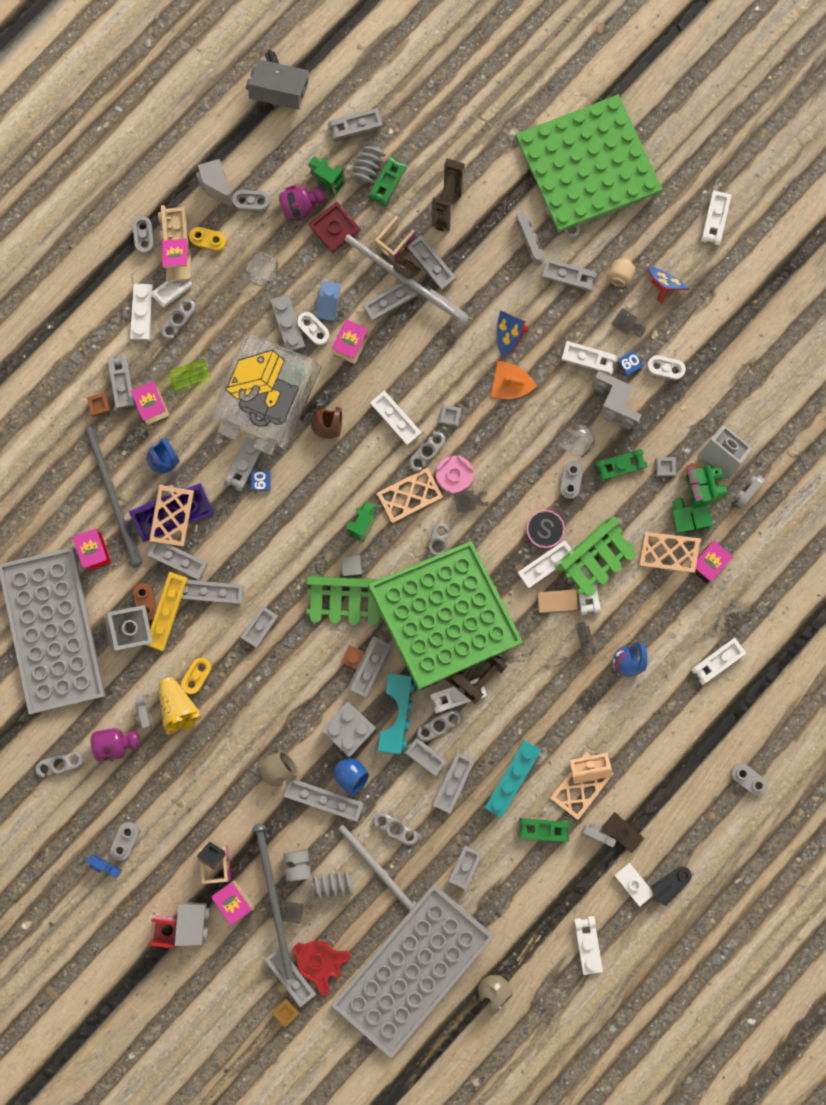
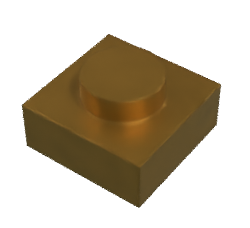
(285, 1012)

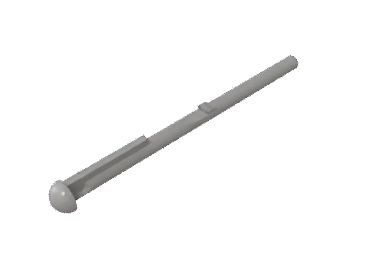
(432, 296)
(377, 868)

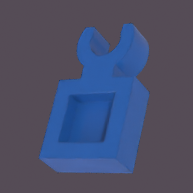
(99, 864)

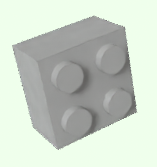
(348, 729)

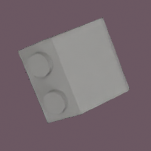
(214, 182)
(725, 451)
(127, 628)
(191, 923)

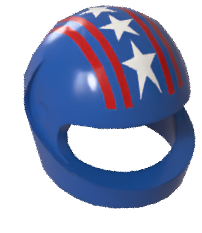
(626, 660)

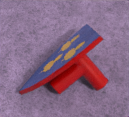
(665, 282)
(509, 332)

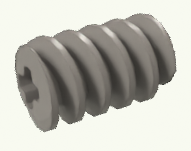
(367, 163)
(332, 885)

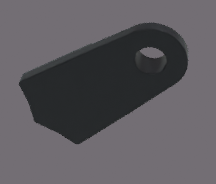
(670, 885)

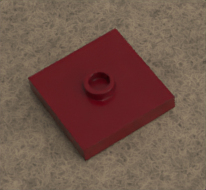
(333, 227)

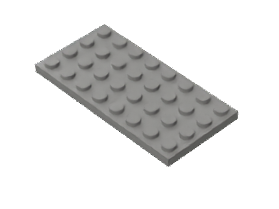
(51, 630)
(412, 970)

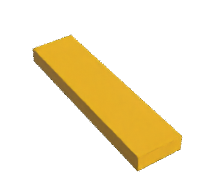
(167, 610)

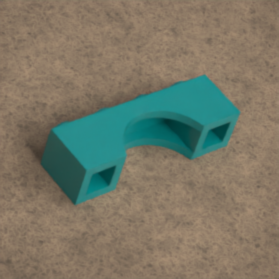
(392, 739)
(512, 779)

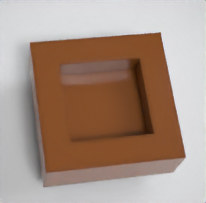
(98, 404)
(352, 657)

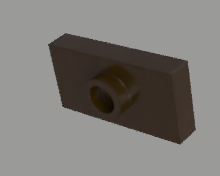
(406, 268)
(623, 832)

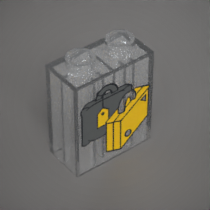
(265, 394)

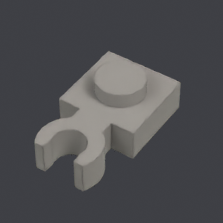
(143, 717)
(594, 832)

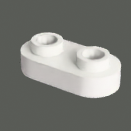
(313, 329)
(666, 366)

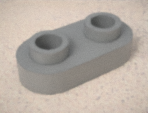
(252, 199)
(143, 236)
(571, 479)
(743, 497)
(749, 780)
(125, 841)

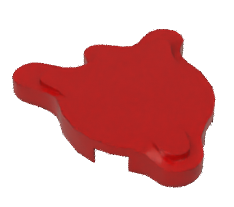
(318, 962)

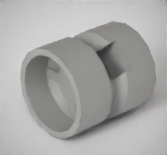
(297, 865)

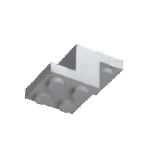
(617, 397)

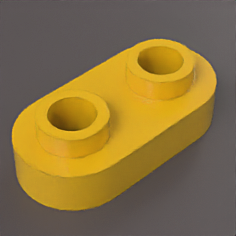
(207, 238)
(196, 675)

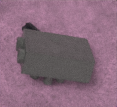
(277, 82)

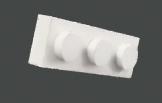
(141, 312)
(395, 418)
(543, 565)

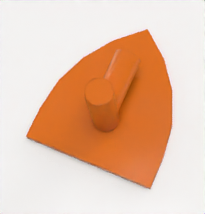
(511, 382)

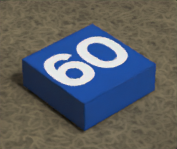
(630, 363)
(260, 481)

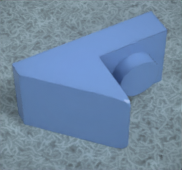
(328, 301)

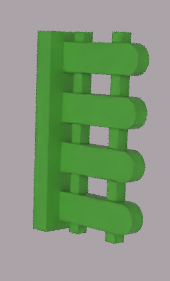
(587, 558)
(336, 599)

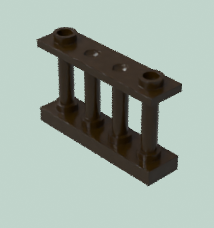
(453, 187)
(473, 691)

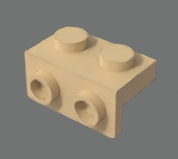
(173, 223)

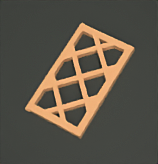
(412, 479)
(159, 504)
(677, 565)
(586, 802)

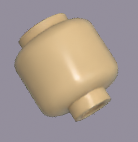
(621, 272)

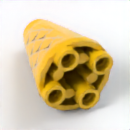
(176, 707)

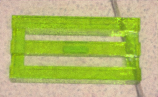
(189, 374)

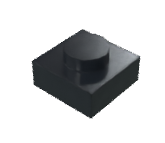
(211, 855)

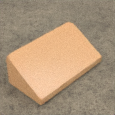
(557, 601)
(590, 768)

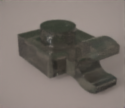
(627, 322)
(583, 634)

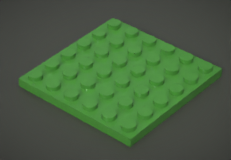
(588, 163)
(444, 615)

